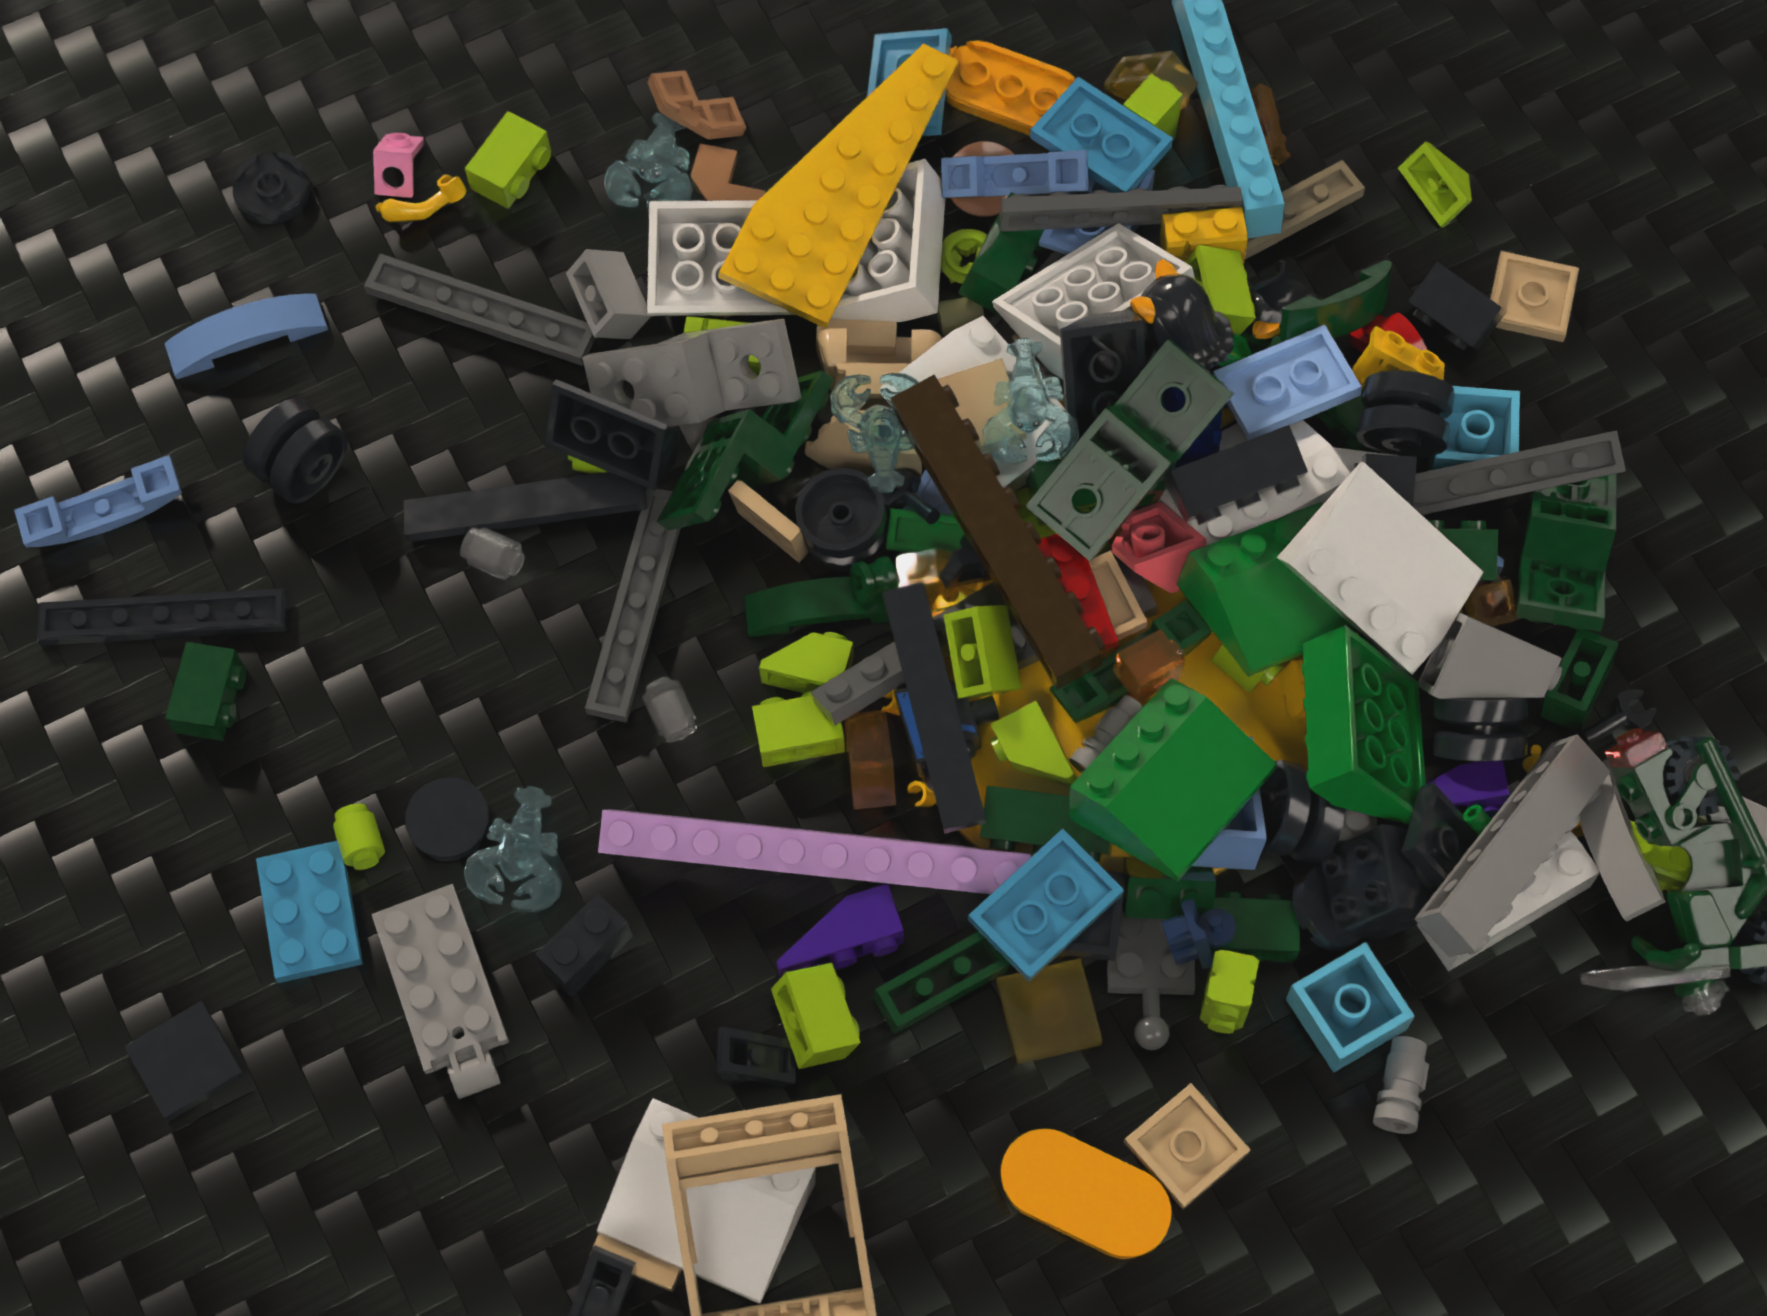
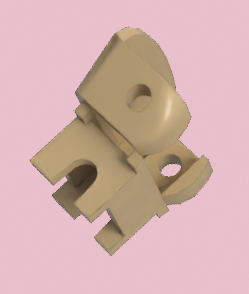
(838, 364)

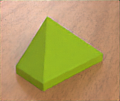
(1437, 182)

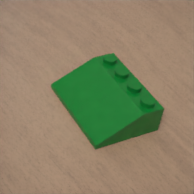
(1253, 598)
(1361, 727)
(1170, 780)

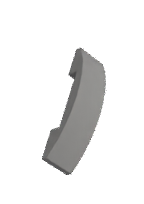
(1618, 854)

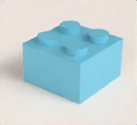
(1480, 426)
(1349, 1007)

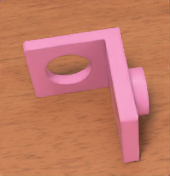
(396, 151)

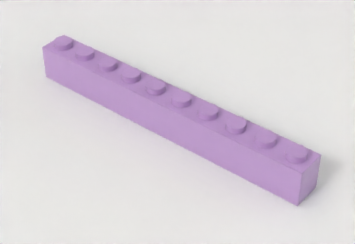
(807, 851)

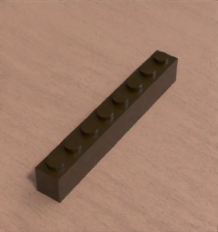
(997, 532)

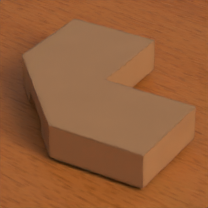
(705, 117)
(714, 173)

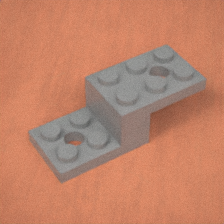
(699, 373)

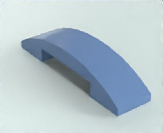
(1015, 173)
(243, 327)
(101, 509)

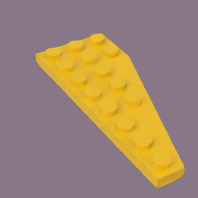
(823, 212)

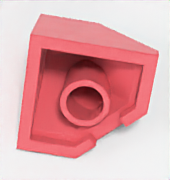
(1157, 544)

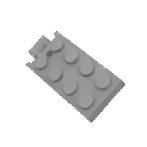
(443, 988)

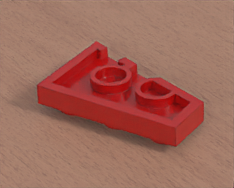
(1079, 578)

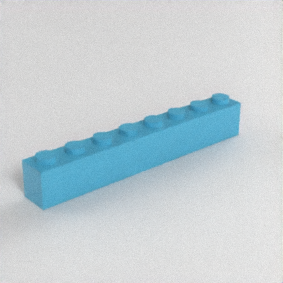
(1231, 113)

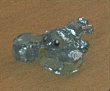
(654, 163)
(1028, 409)
(878, 426)
(518, 857)

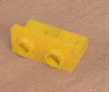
(1391, 352)

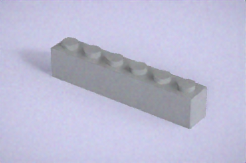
(1513, 847)

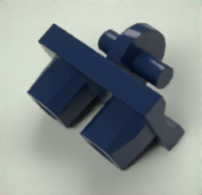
(1191, 936)

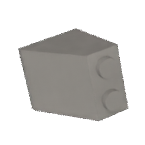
(1487, 664)

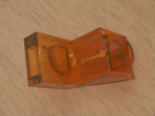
(870, 759)

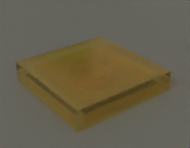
(1049, 1012)

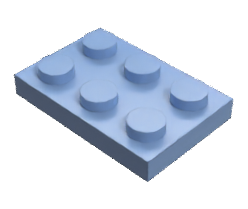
(1288, 382)

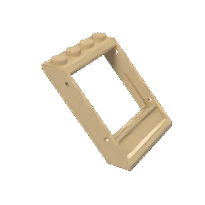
(760, 1145)

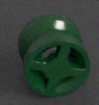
(872, 578)

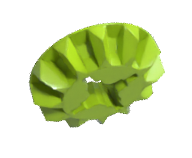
(956, 244)

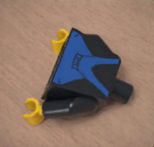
(970, 715)

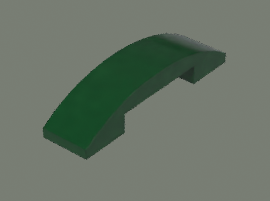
(1342, 311)
(807, 603)
(1103, 687)

